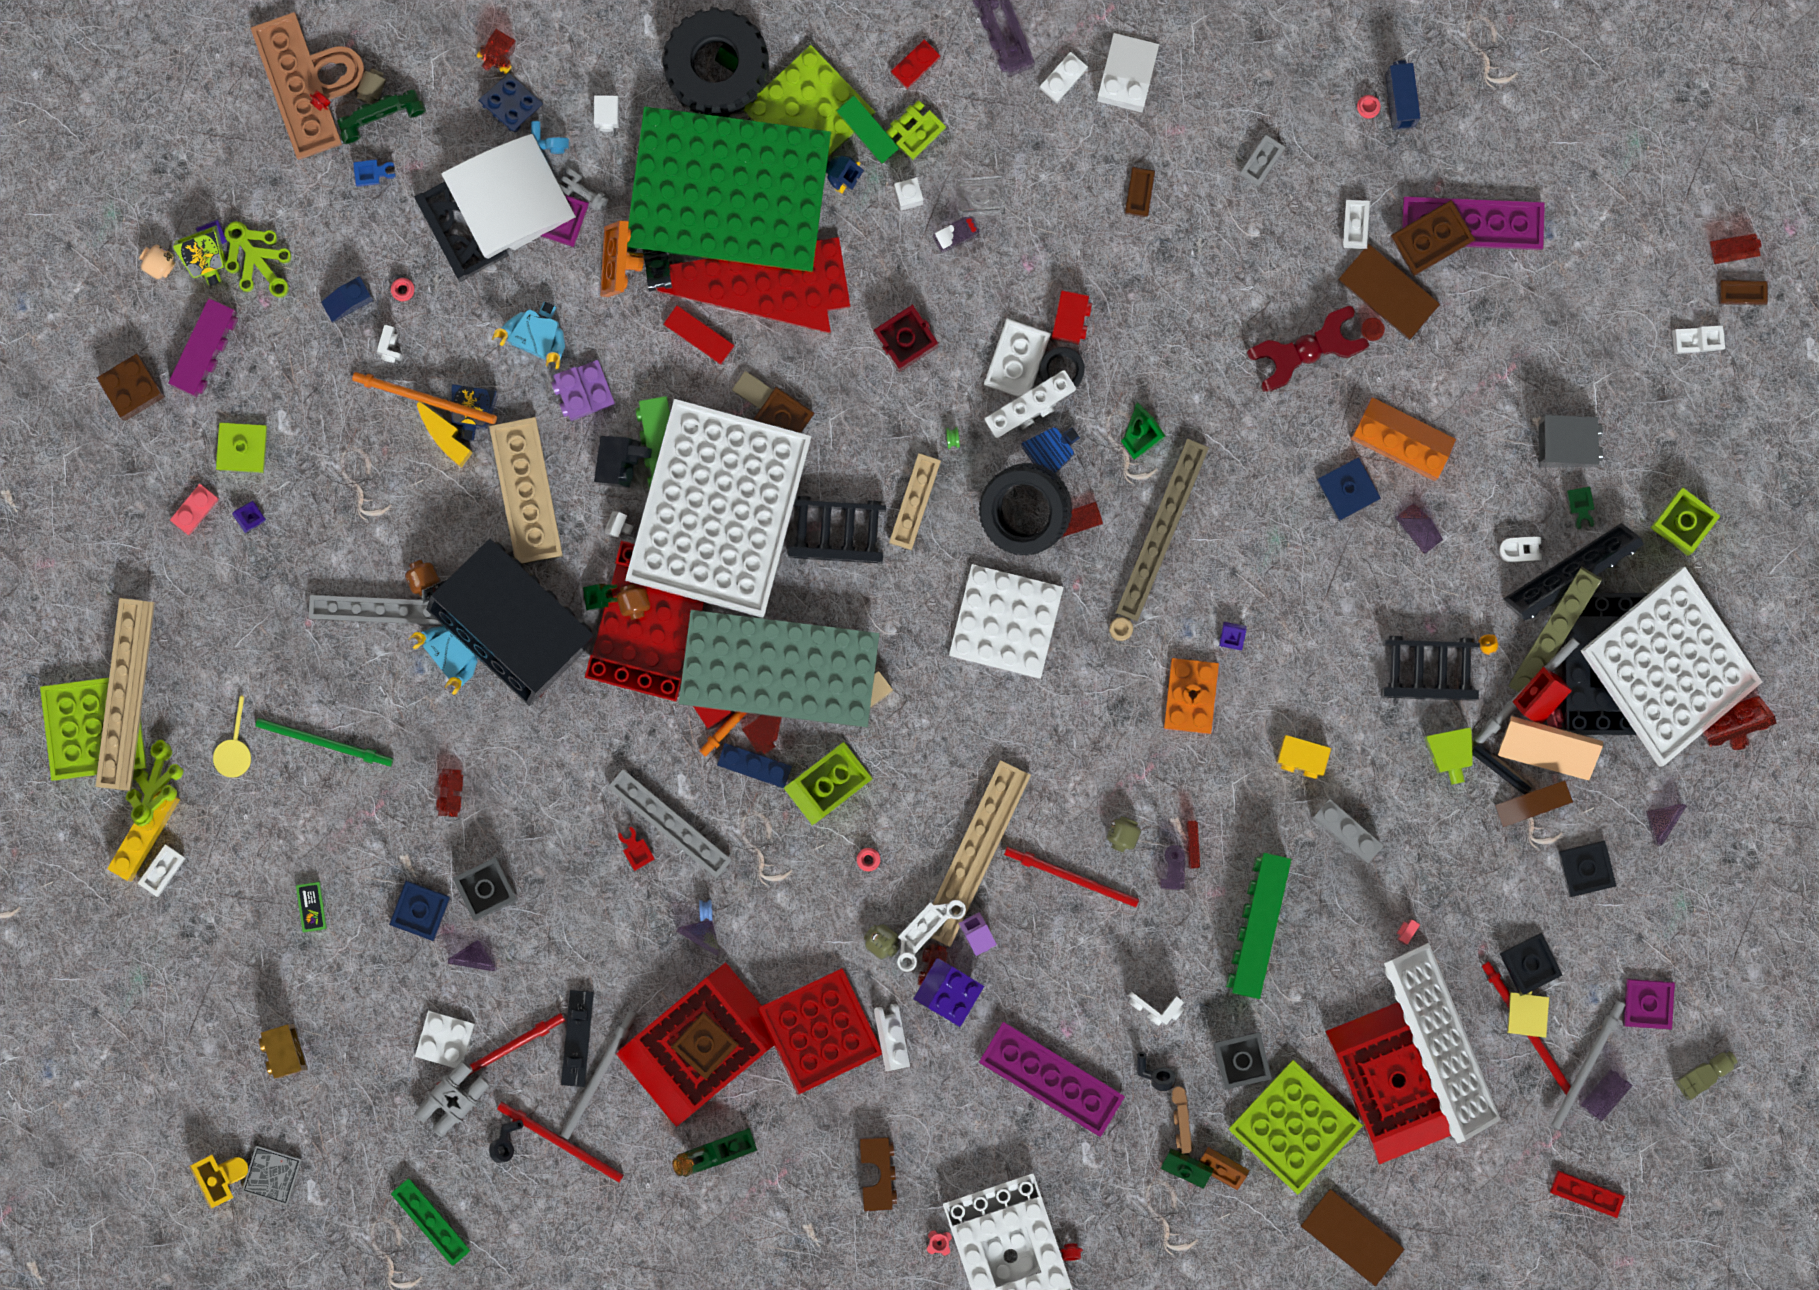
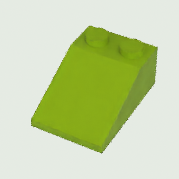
(828, 783)

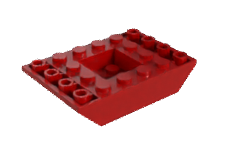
(1369, 1056)
(672, 1080)

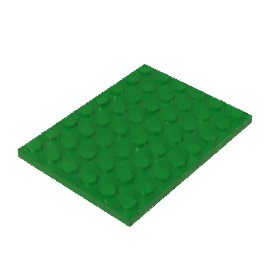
(728, 189)

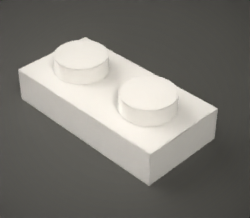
(1063, 77)
(1356, 224)
(161, 870)

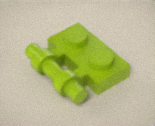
(920, 135)

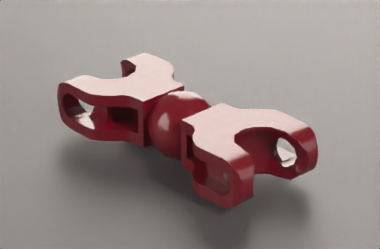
(1308, 349)

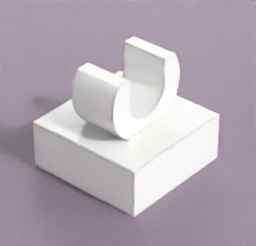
(617, 524)

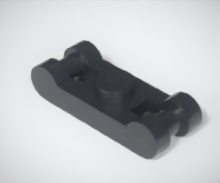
(657, 270)

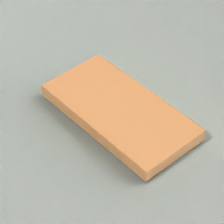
(1550, 748)

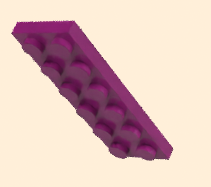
(1490, 221)
(1051, 1079)

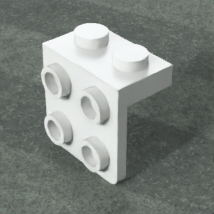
(1172, 1011)

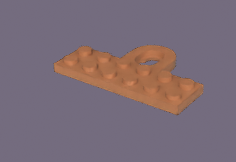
(295, 76)

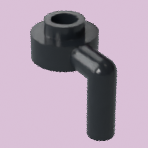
(1161, 1078)
(503, 1144)

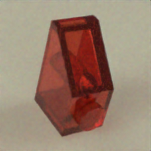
(763, 733)

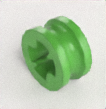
(952, 437)

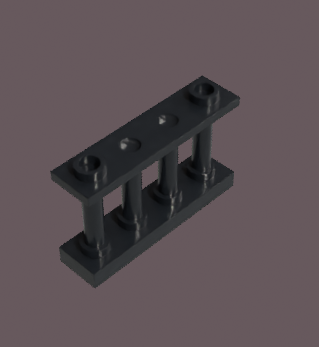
(824, 550)
(1418, 689)

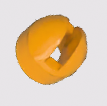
(1486, 639)

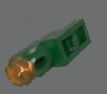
(714, 1153)

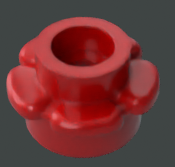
(319, 101)
(1071, 1252)

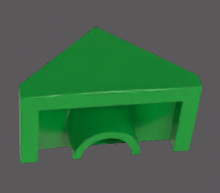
(1141, 433)

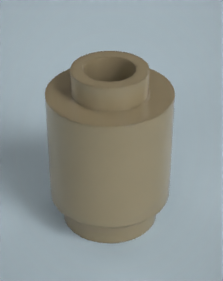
(371, 86)

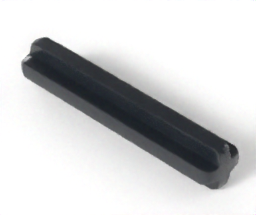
(1502, 769)

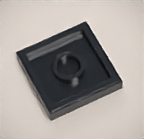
(1587, 868)
(1531, 964)

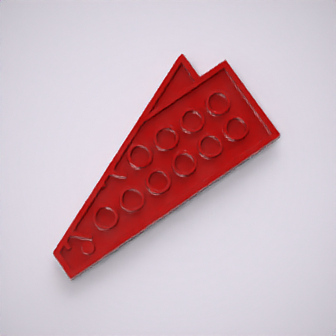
(767, 291)

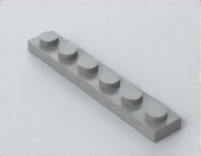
(370, 610)
(669, 823)

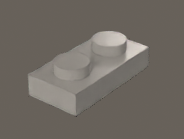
(1262, 160)

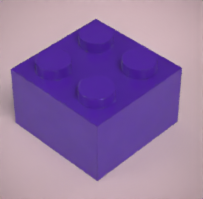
(948, 992)

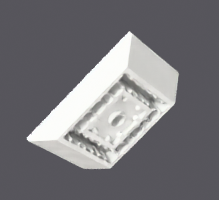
(1001, 1220)

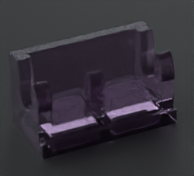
(1606, 1095)

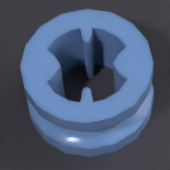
(705, 910)

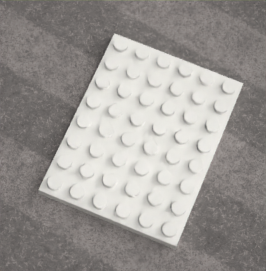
(718, 508)

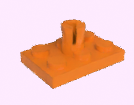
(617, 259)
(1191, 696)

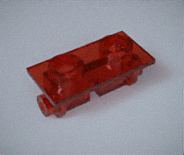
(1735, 248)
(448, 784)
(930, 956)

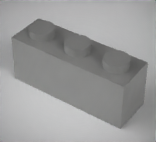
(1347, 831)

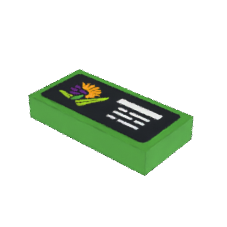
(311, 907)

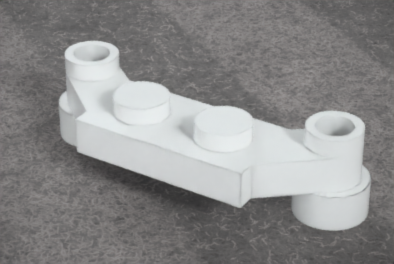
(923, 928)

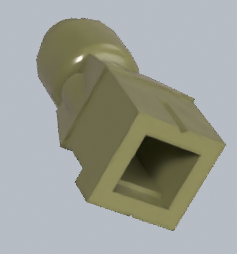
(1705, 1075)

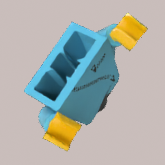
(535, 334)
(449, 654)

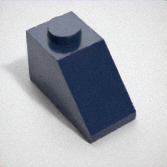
(347, 299)

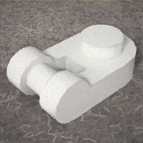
(1512, 549)

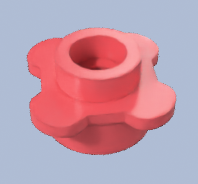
(1555, 719)
(944, 1247)

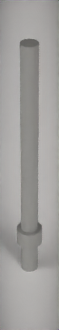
(1494, 724)
(1609, 1024)
(621, 1033)

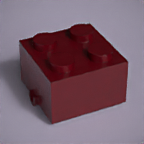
(905, 338)

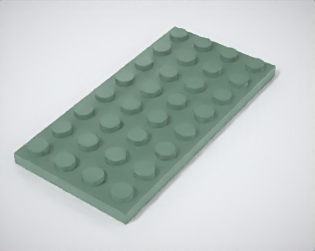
(779, 668)

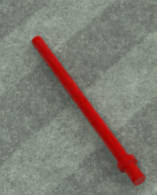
(1494, 978)

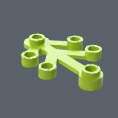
(254, 256)
(143, 811)

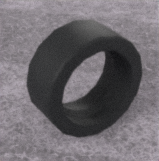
(1067, 352)

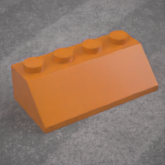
(1403, 439)

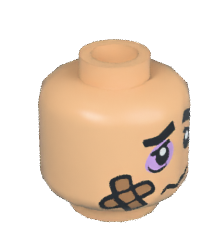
(157, 261)

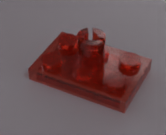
(1738, 722)

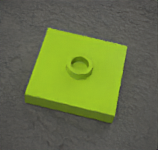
(241, 447)

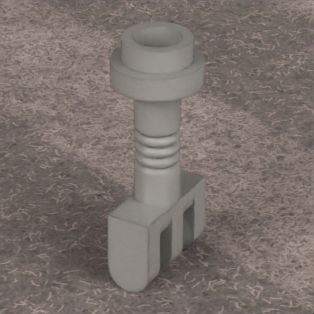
(598, 201)

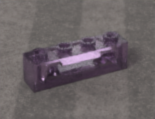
(1017, 62)

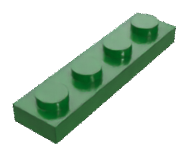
(430, 1222)

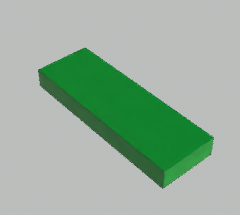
(867, 129)

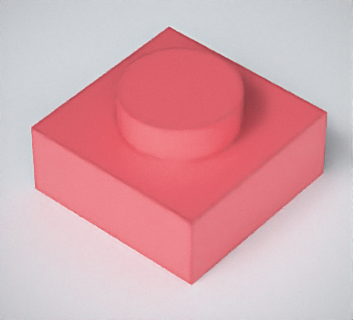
(1407, 931)

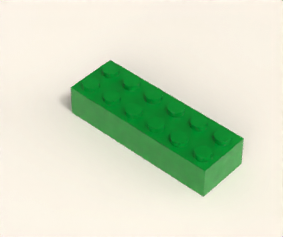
(1260, 925)

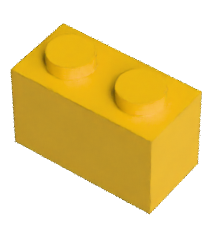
(1303, 756)

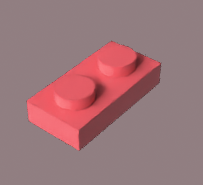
(194, 509)

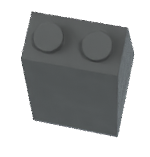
(1569, 441)

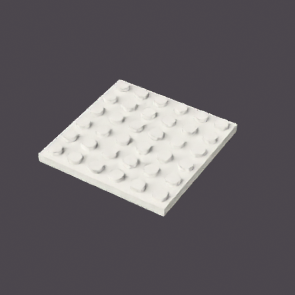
(1671, 666)

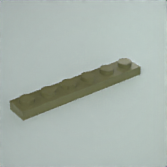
(1557, 627)

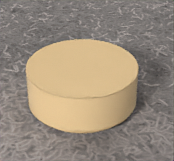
(1121, 629)

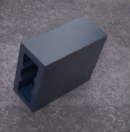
(1402, 95)

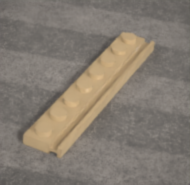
(125, 694)
(979, 845)

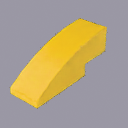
(444, 435)

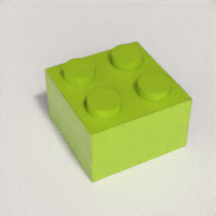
(1685, 521)

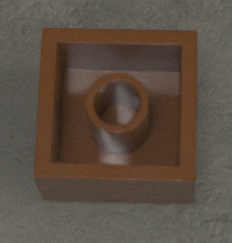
(130, 387)

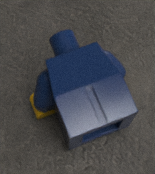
(843, 172)

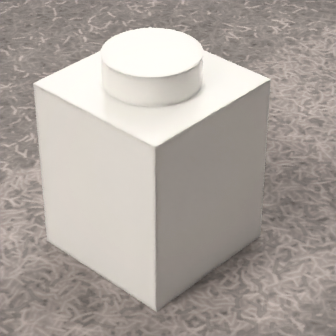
(606, 112)
(908, 194)

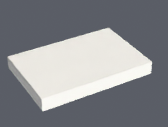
(1017, 358)

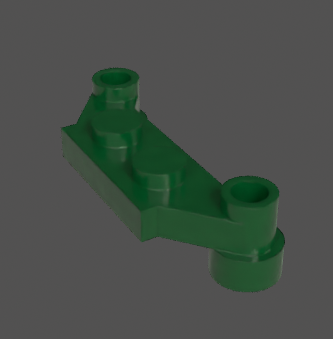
(369, 113)

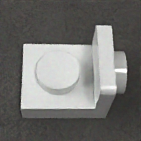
(388, 340)

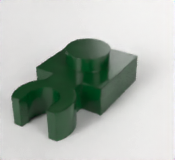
(1580, 502)
(598, 596)

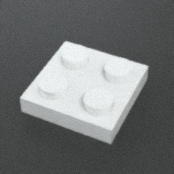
(444, 1039)

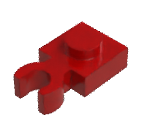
(637, 852)

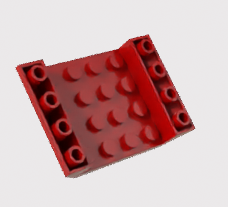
(644, 651)

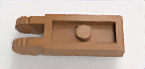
(1181, 1118)

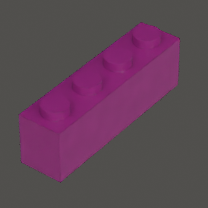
(203, 347)

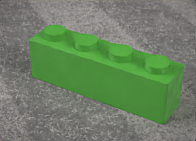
(654, 416)

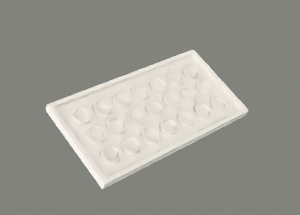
(1442, 1042)

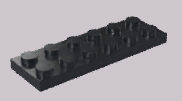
(1554, 582)

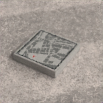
(271, 1175)

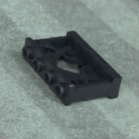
(455, 257)

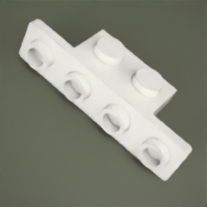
(1031, 405)

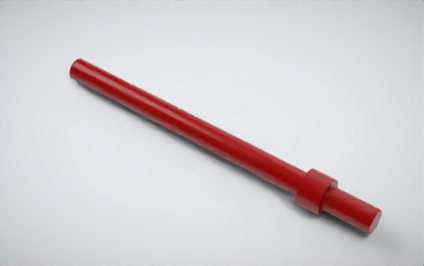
(1028, 859)
(541, 1029)
(560, 1142)

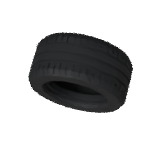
(997, 527)

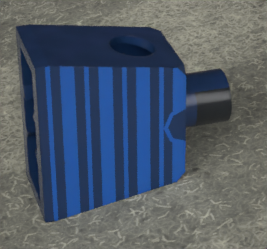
(1051, 448)

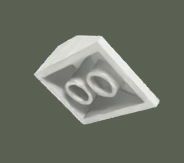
(1128, 72)

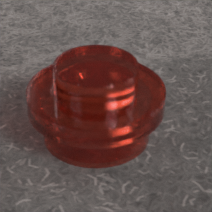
(1372, 329)

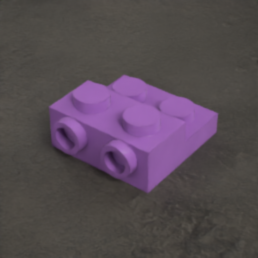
(582, 390)

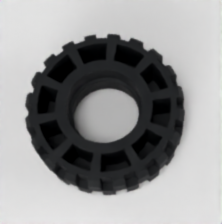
(709, 28)

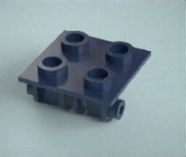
(510, 102)

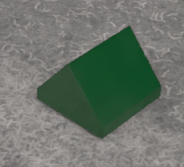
(727, 57)

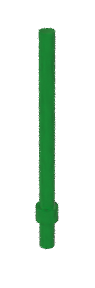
(368, 755)

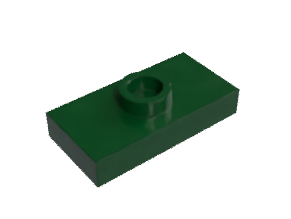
(1187, 1168)

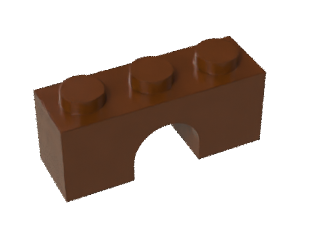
(881, 1194)

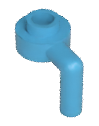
(555, 145)

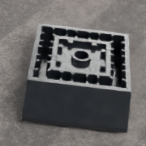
(1589, 705)

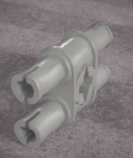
(453, 1110)

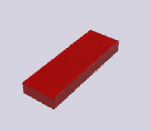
(698, 335)
(1587, 1194)

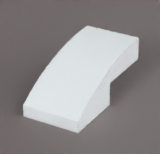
(1698, 339)

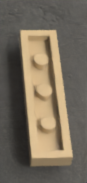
(915, 502)

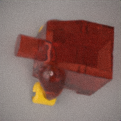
(497, 51)

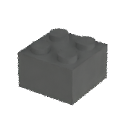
(485, 889)
(1241, 1060)

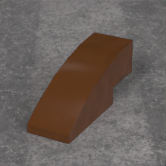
(1533, 803)

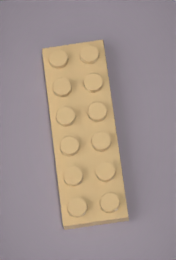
(526, 490)

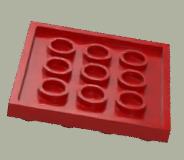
(819, 1031)

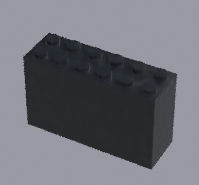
(510, 621)

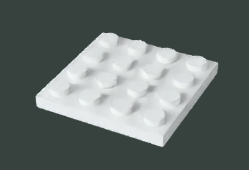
(1006, 621)

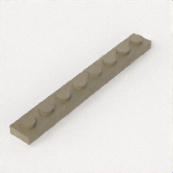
(1162, 530)

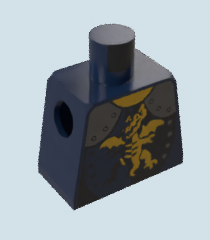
(475, 398)

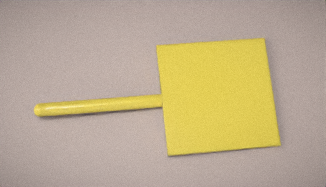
(1528, 1015)

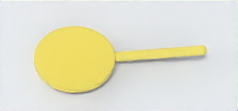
(232, 756)

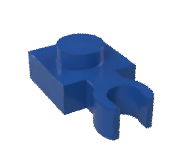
(368, 172)

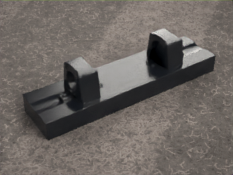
(577, 1038)

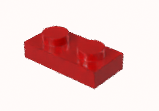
(915, 64)

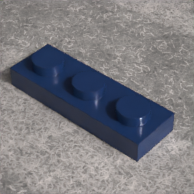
(754, 766)

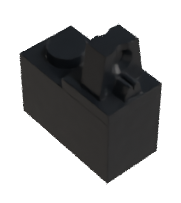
(617, 459)

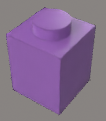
(977, 934)

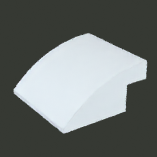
(508, 195)

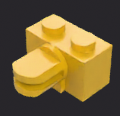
(215, 1178)

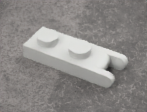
(892, 1038)

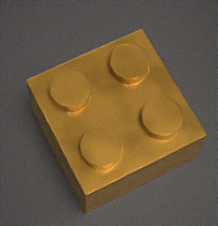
(282, 1051)

